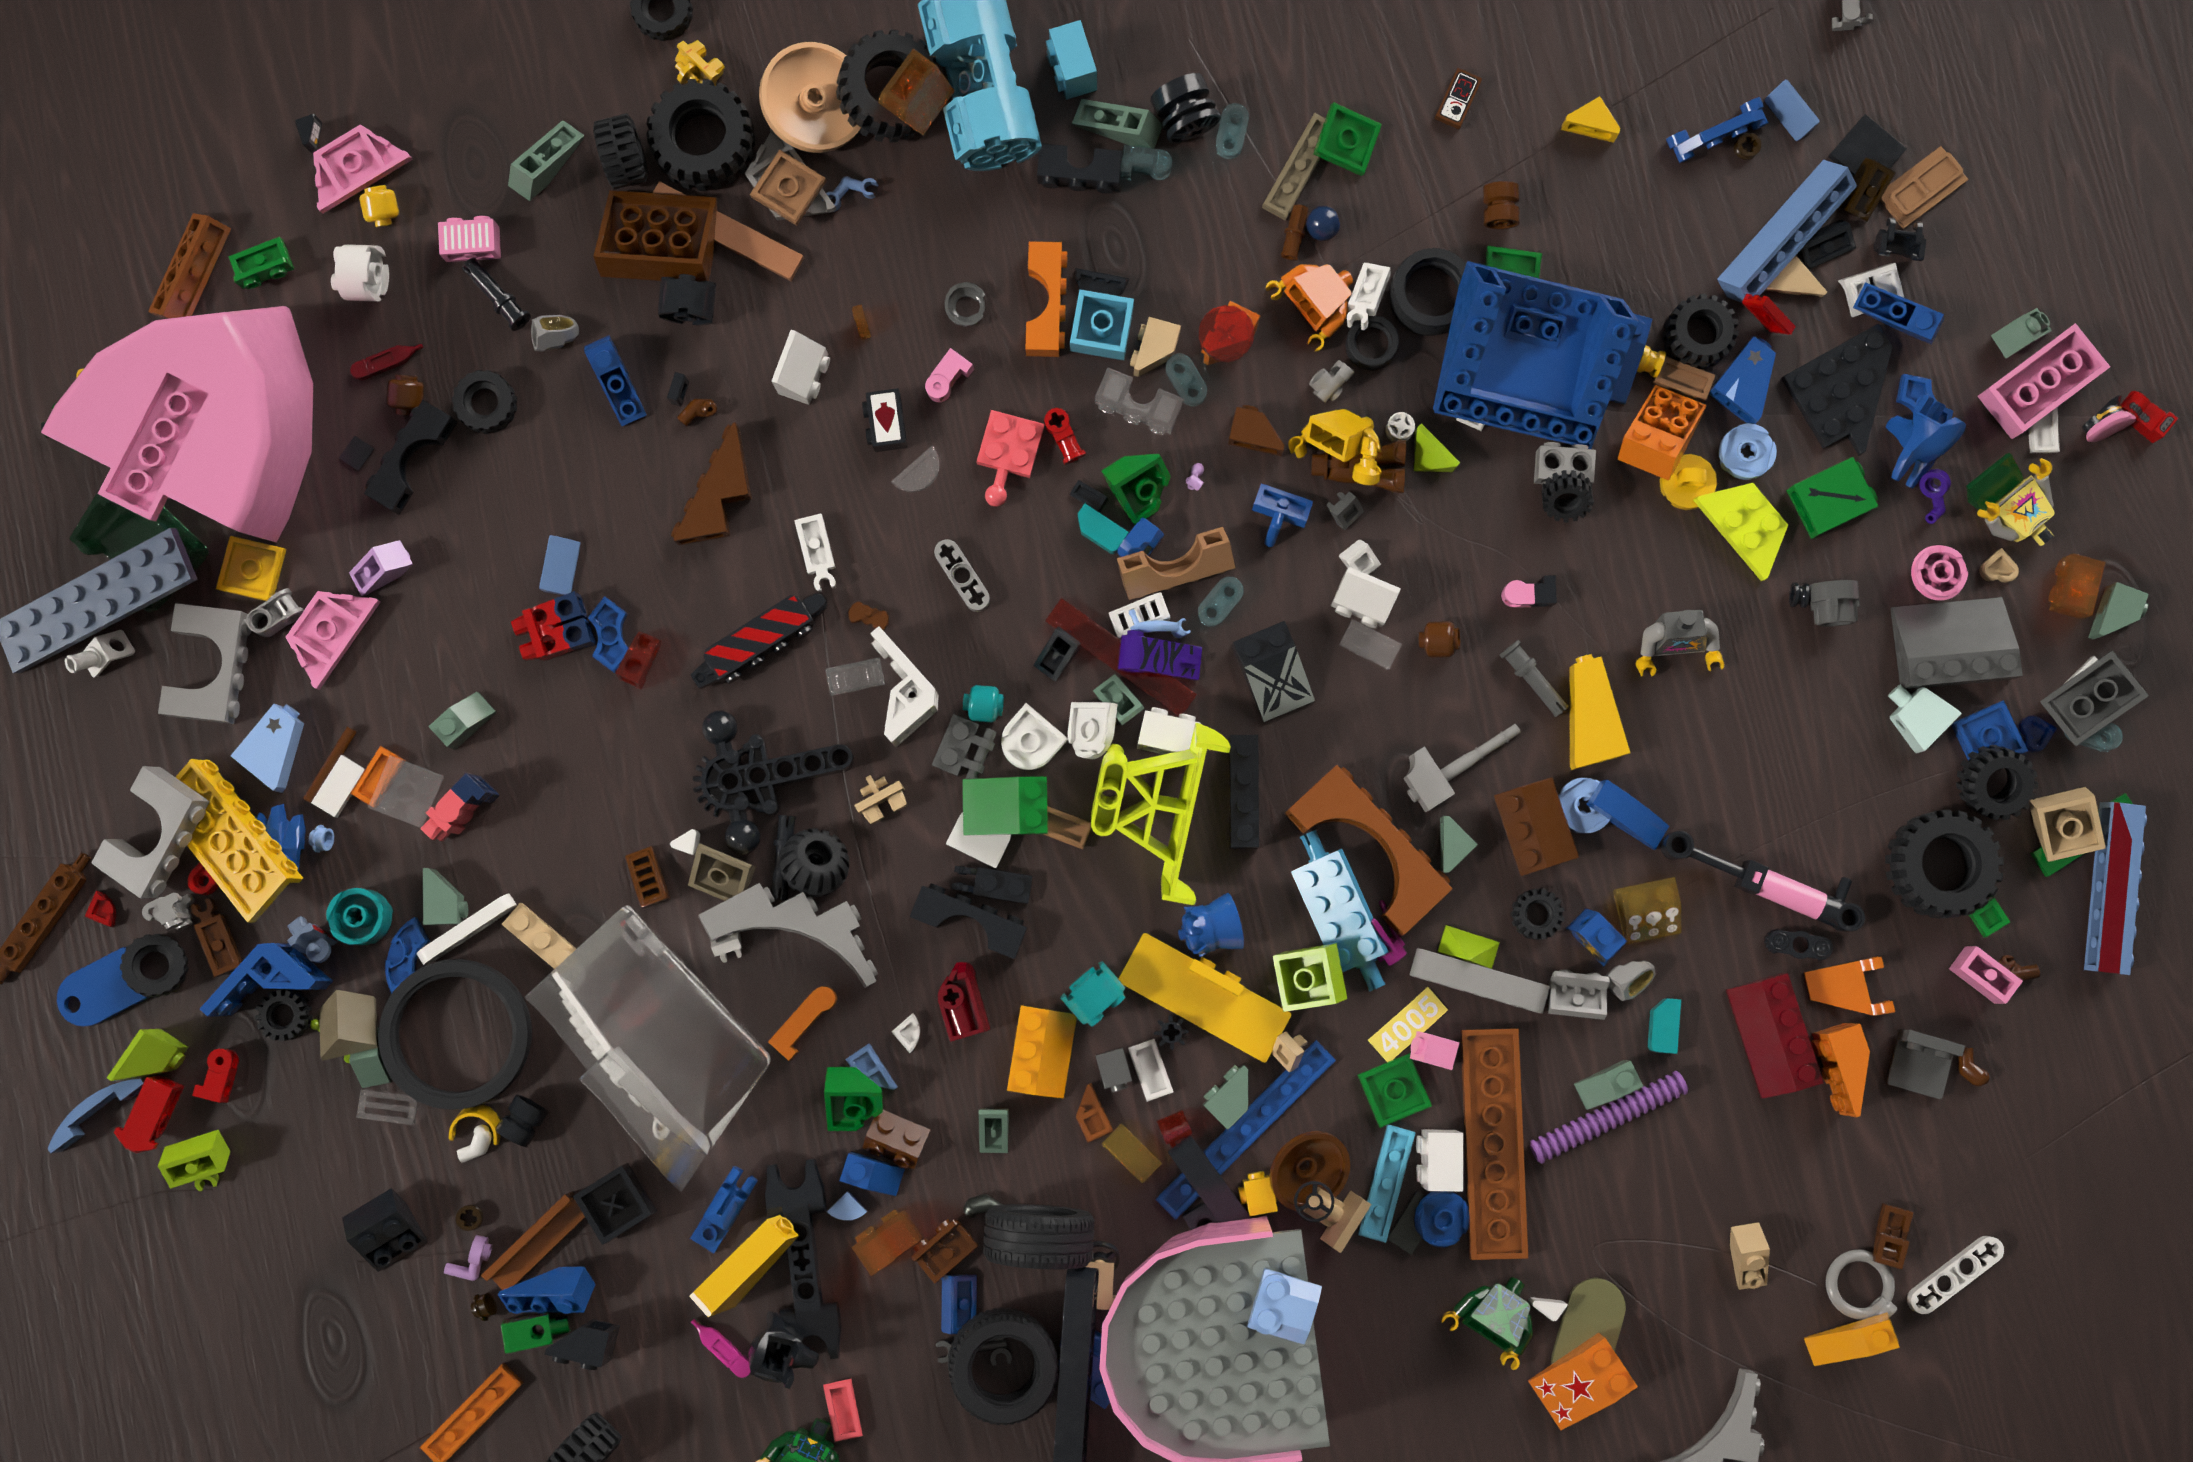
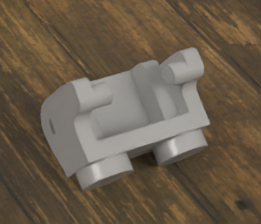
(1850, 16)
(170, 911)

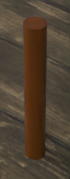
(337, 751)

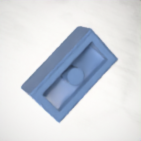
(1791, 110)
(559, 565)

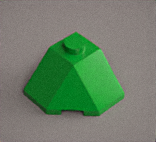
(1138, 484)
(850, 1098)

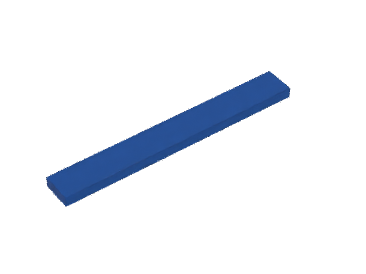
(1251, 1124)

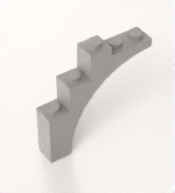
(832, 929)
(1732, 1432)

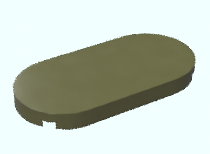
(1591, 1309)

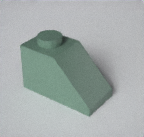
(2118, 608)
(462, 720)
(441, 900)
(1608, 1084)

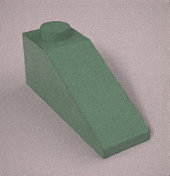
(1119, 122)
(543, 160)

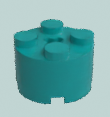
(346, 925)
(1093, 994)

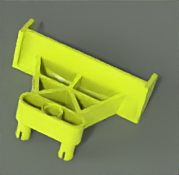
(1107, 814)

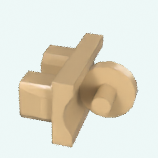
(892, 793)

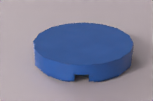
(1442, 1218)

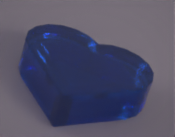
(2036, 733)

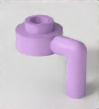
(479, 1252)

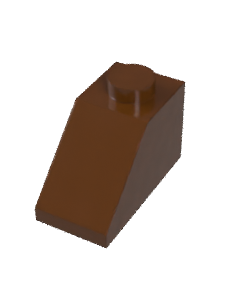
(1254, 432)

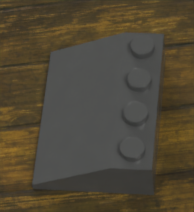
(1955, 643)

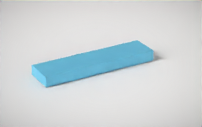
(1386, 1183)

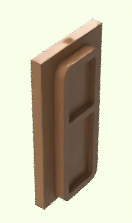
(1923, 187)

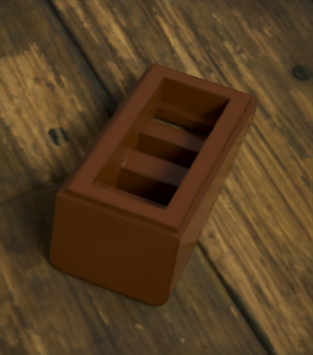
(651, 900)

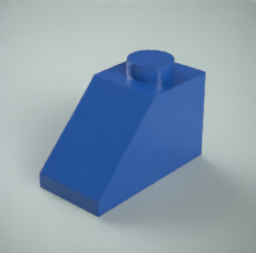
(872, 1174)

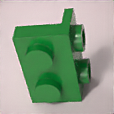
(261, 263)

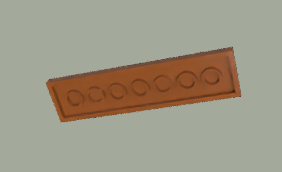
(1494, 1144)

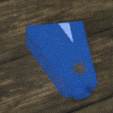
(1746, 381)

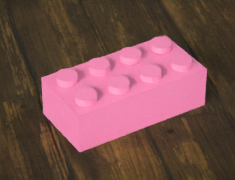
(2043, 381)

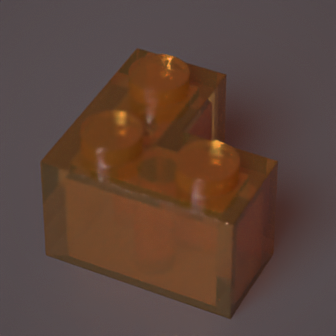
(887, 1242)

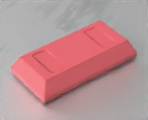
(843, 1410)

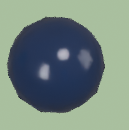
(1323, 223)

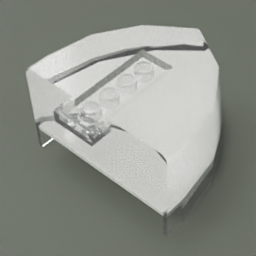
(652, 1042)

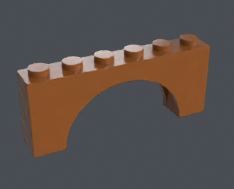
(1416, 882)

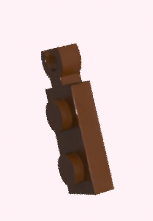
(216, 939)

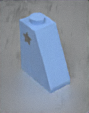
(272, 747)

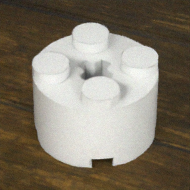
(360, 272)

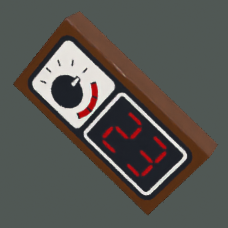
(1458, 98)

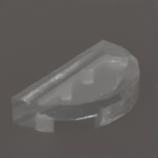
(919, 473)

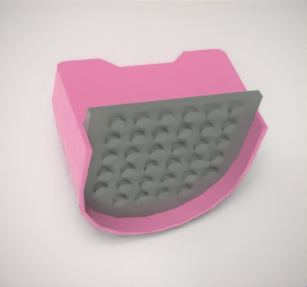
(1190, 1368)

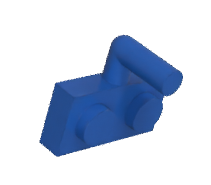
(1282, 507)

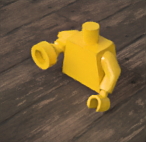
(1343, 437)

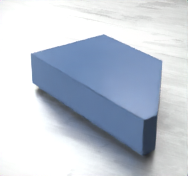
(870, 1064)

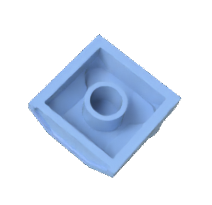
(1284, 1306)

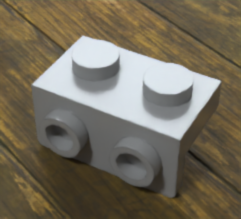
(1578, 994)

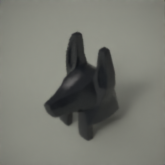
(777, 1352)

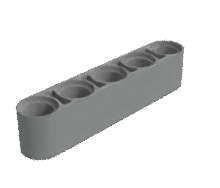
(1479, 980)

